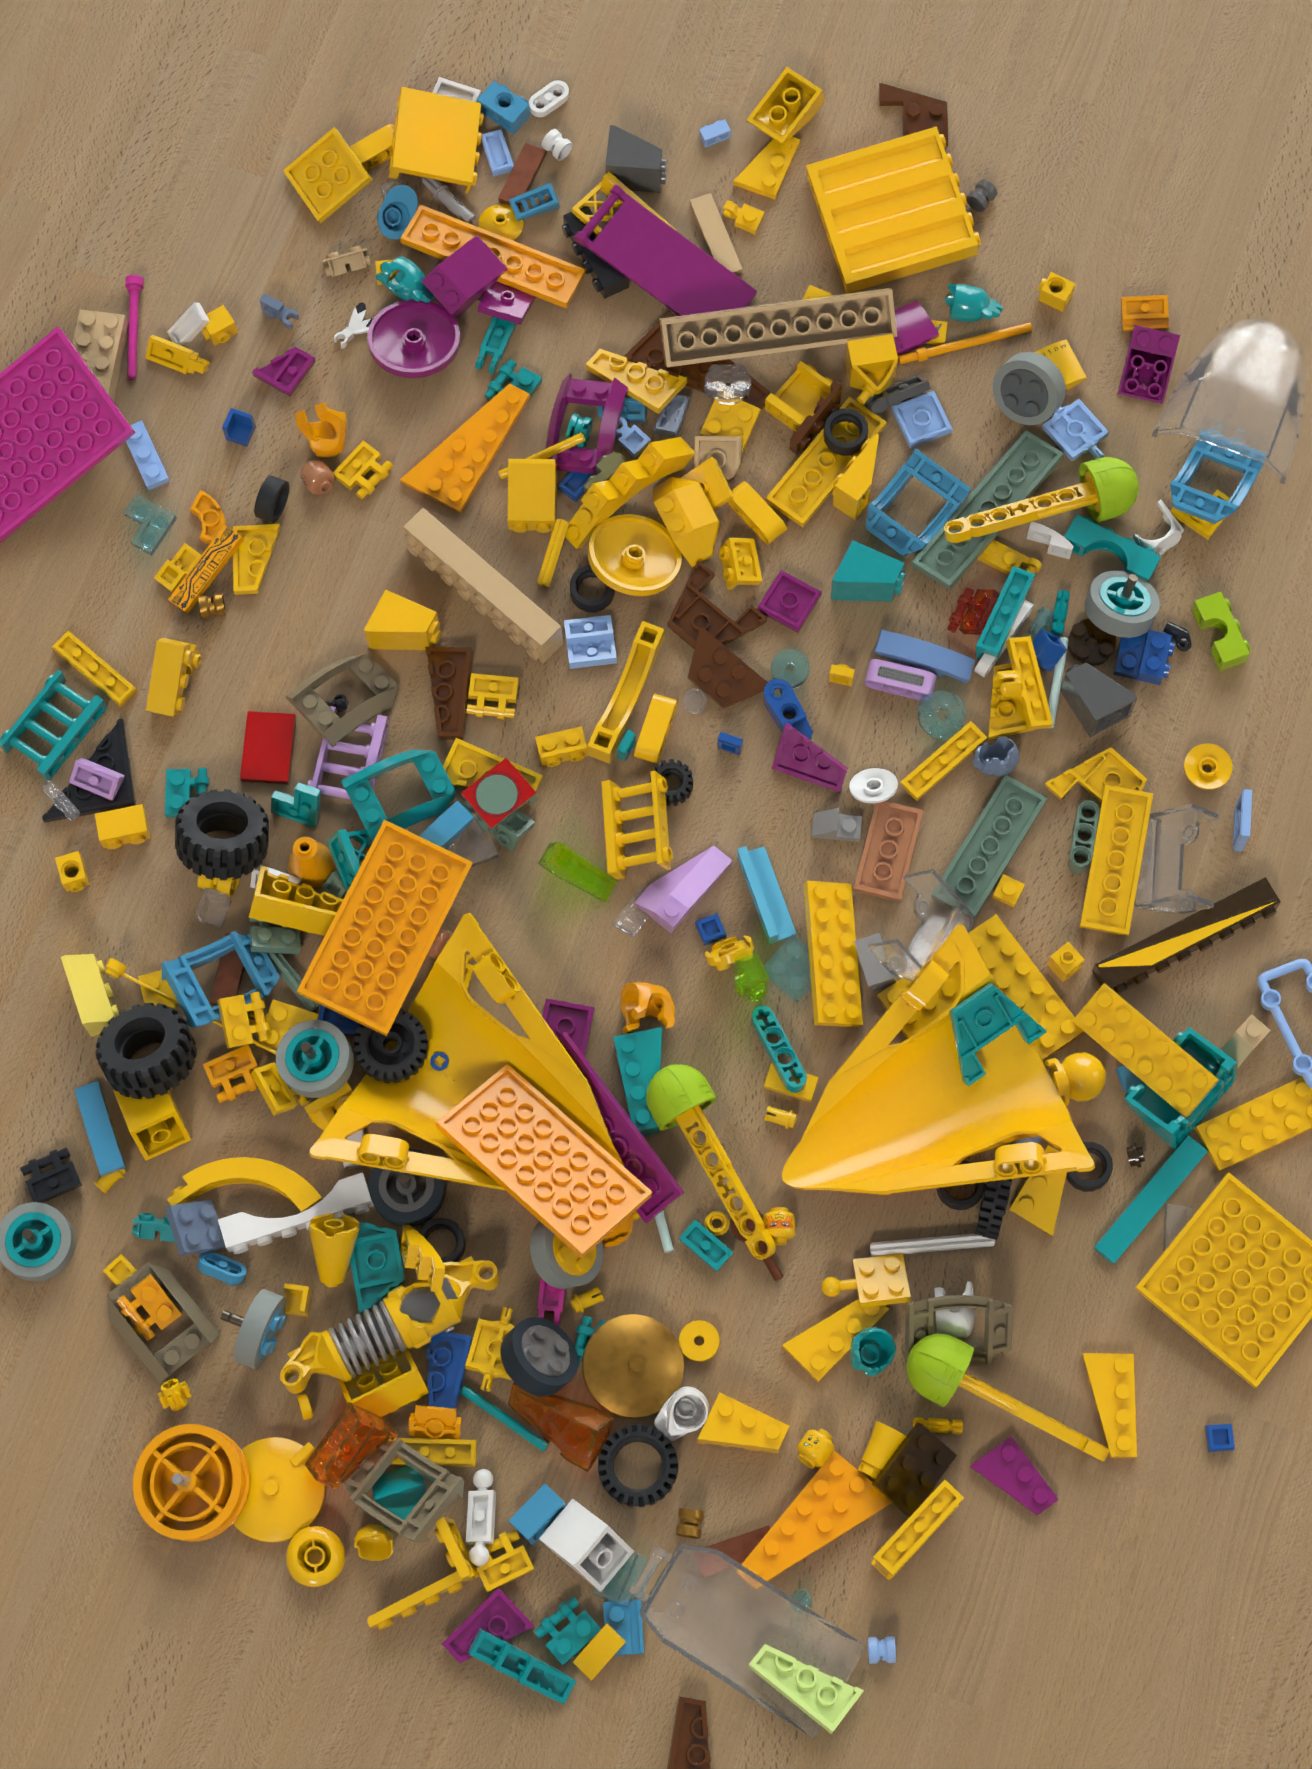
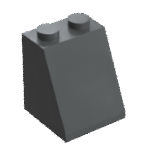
(635, 161)
(1096, 698)

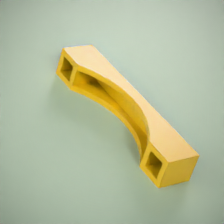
(627, 693)

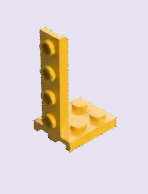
(456, 1556)

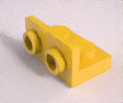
(740, 562)
(561, 747)

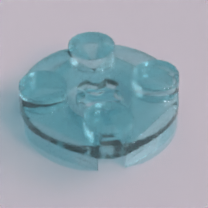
(945, 701)

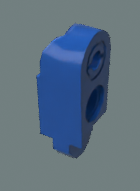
(783, 704)

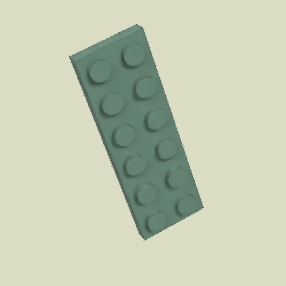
(993, 842)

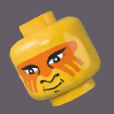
(780, 1225)

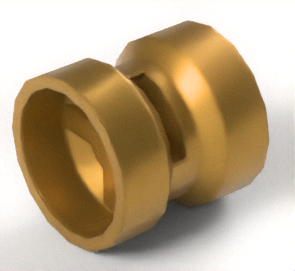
(212, 606)
(691, 1517)

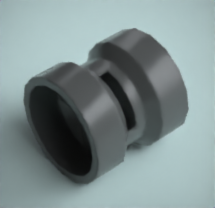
(981, 196)

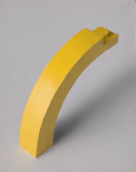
(246, 1171)

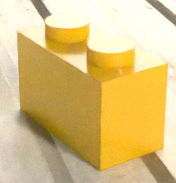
(122, 826)

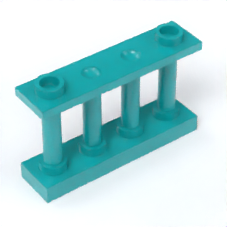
(62, 746)

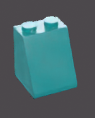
(867, 576)

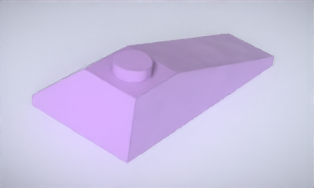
(679, 891)

